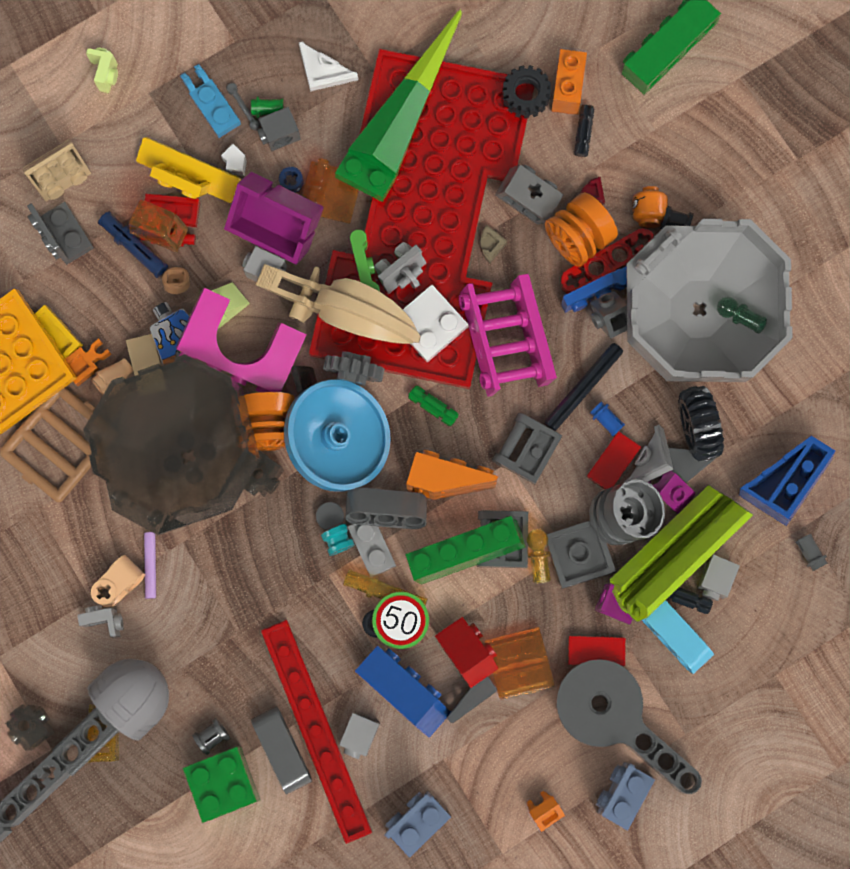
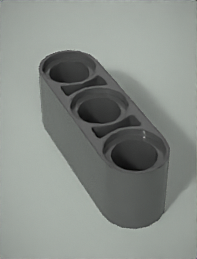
(386, 508)
(281, 750)

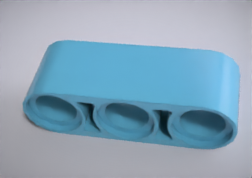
(678, 637)

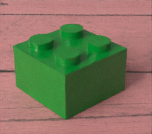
(221, 784)

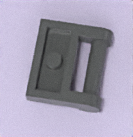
(535, 452)
(516, 559)

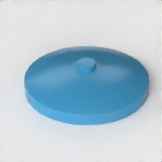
(337, 435)

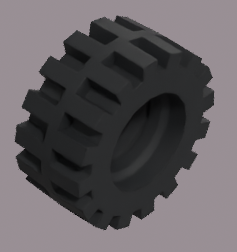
(526, 76)

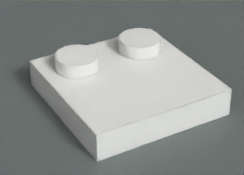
(435, 322)

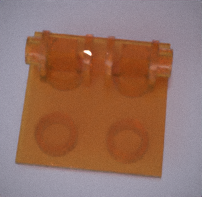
(329, 192)

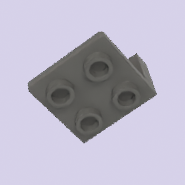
(60, 232)

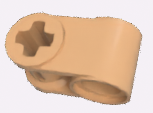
(118, 580)

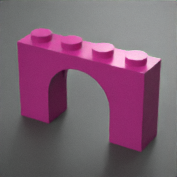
(266, 372)

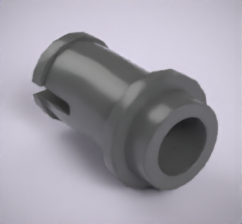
(811, 552)

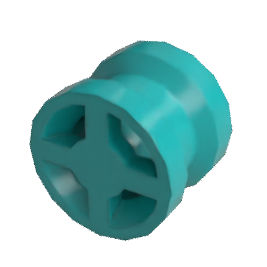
(337, 540)

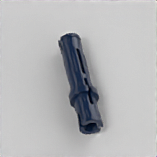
(122, 235)

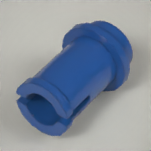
(607, 418)

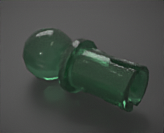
(728, 307)

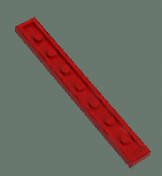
(316, 732)

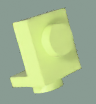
(107, 68)

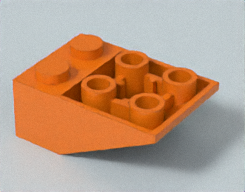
(445, 479)

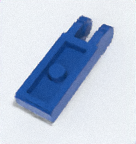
(578, 298)

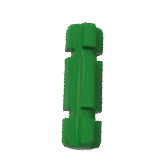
(433, 406)

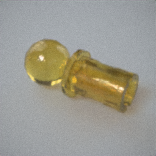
(537, 541)

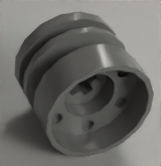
(627, 512)

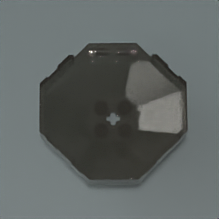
(148, 426)

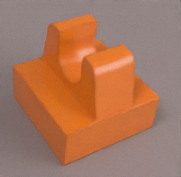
(546, 812)

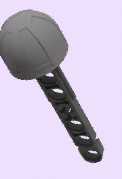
(127, 699)

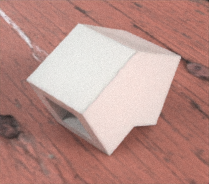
(235, 161)

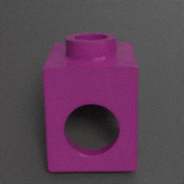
(674, 491)
(609, 606)

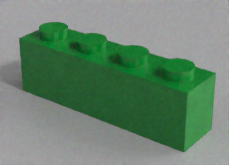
(670, 44)
(465, 550)

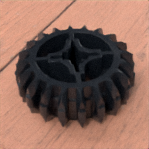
(701, 423)

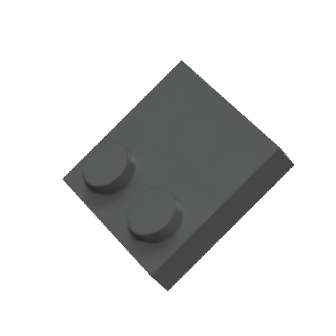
(579, 555)

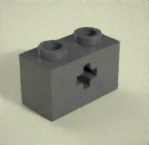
(516, 194)

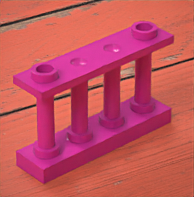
(527, 317)

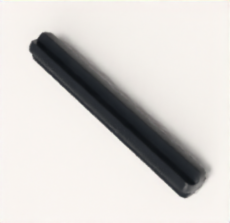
(583, 387)

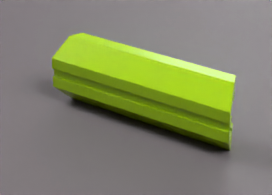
(677, 552)

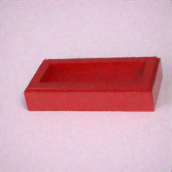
(613, 461)
(596, 648)

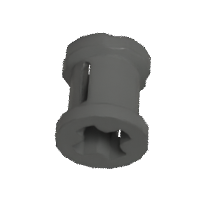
(215, 728)

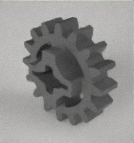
(353, 368)

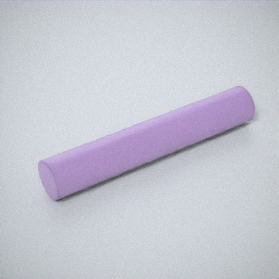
(150, 565)

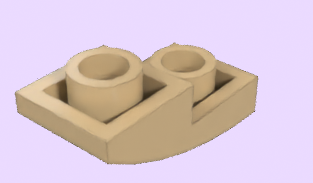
(142, 352)

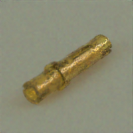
(372, 586)

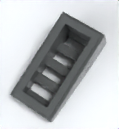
(472, 698)

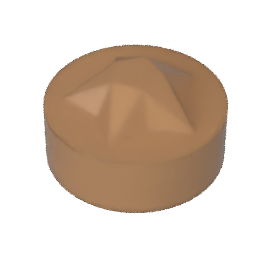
(176, 280)

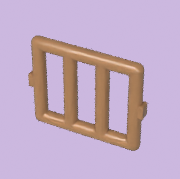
(24, 432)

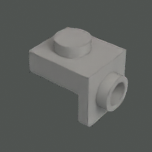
(96, 616)

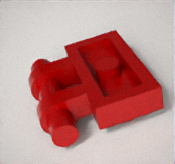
(185, 208)

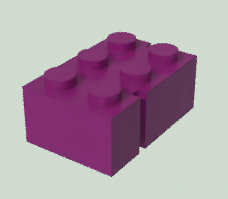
(273, 218)

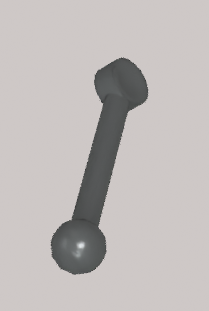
(233, 90)

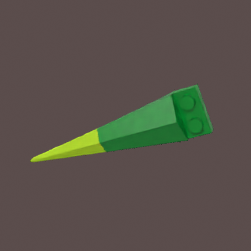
(382, 145)

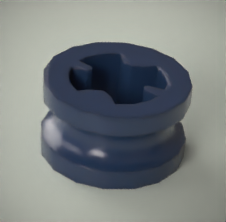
(291, 171)

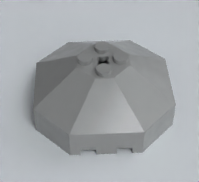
(702, 267)

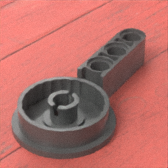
(620, 720)

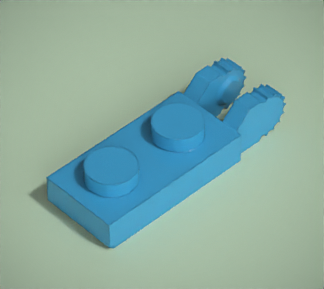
(211, 103)

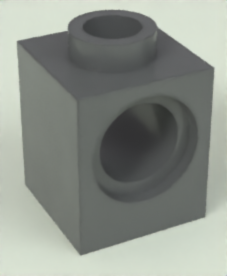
(278, 129)

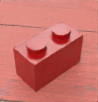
(467, 652)

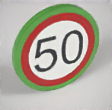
(400, 620)

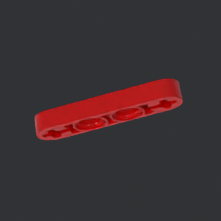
(606, 259)

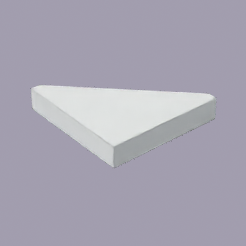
(323, 70)

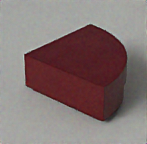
(595, 188)

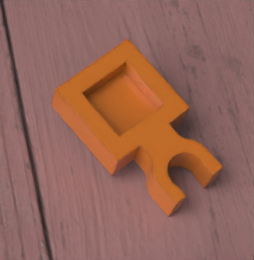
(84, 362)

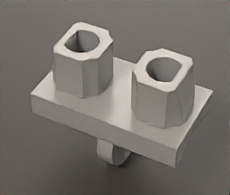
(403, 270)

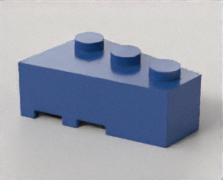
(789, 481)
(403, 690)

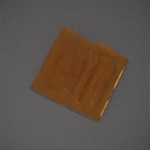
(521, 664)

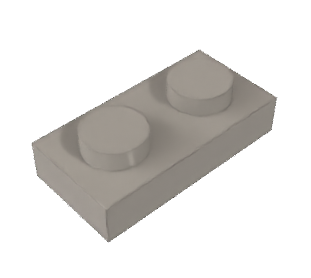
(372, 548)

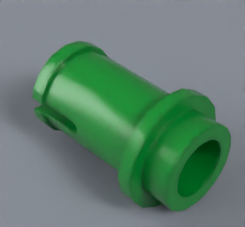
(265, 106)

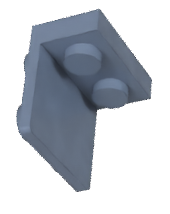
(625, 795)
(417, 824)

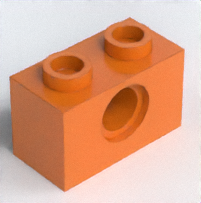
(569, 82)

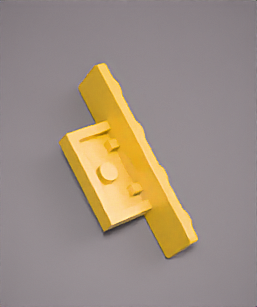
(186, 172)

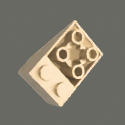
(57, 171)

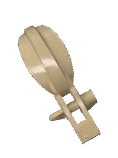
(344, 305)

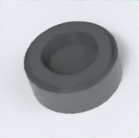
(329, 515)

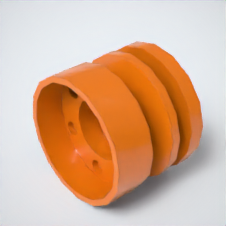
(581, 229)
(267, 415)

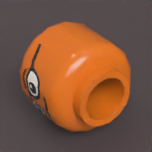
(649, 207)

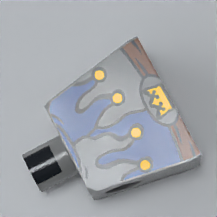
(168, 331)

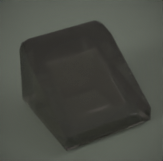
(303, 377)

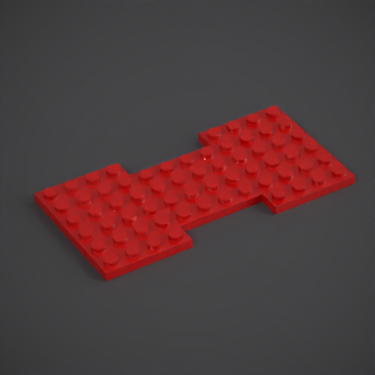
(434, 205)

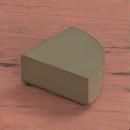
(491, 243)

